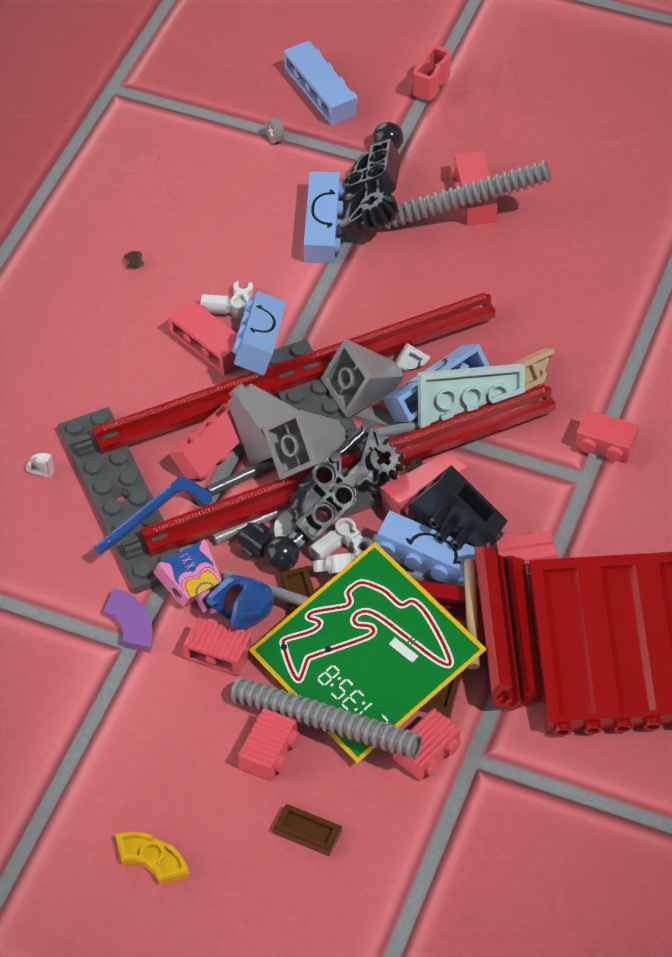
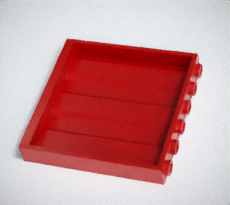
(604, 641)

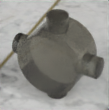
(134, 260)
(413, 464)

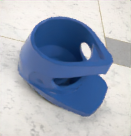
(250, 607)

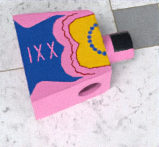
(190, 575)

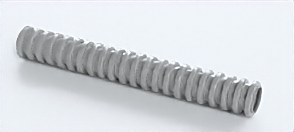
(470, 193)
(327, 717)

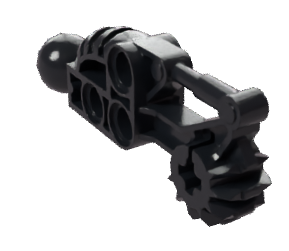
(373, 181)
(312, 495)

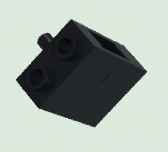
(457, 511)

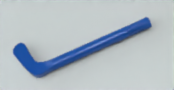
(181, 484)

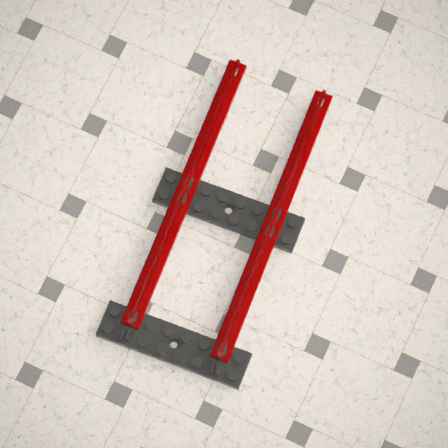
(294, 374)

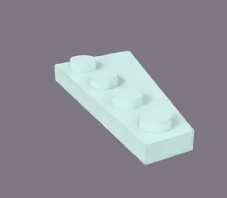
(461, 390)

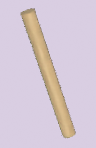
(471, 603)

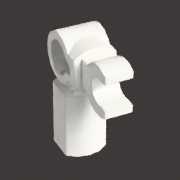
(222, 305)
(344, 533)
(334, 563)

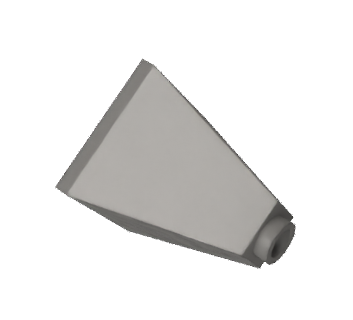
(360, 377)
(251, 411)
(302, 441)

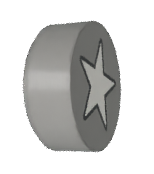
(275, 130)

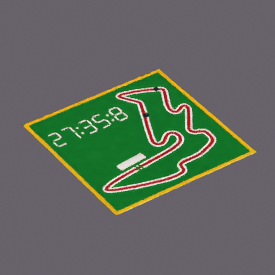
(368, 645)

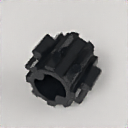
(254, 538)

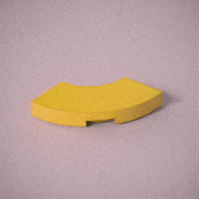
(152, 854)

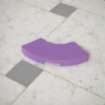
(132, 619)

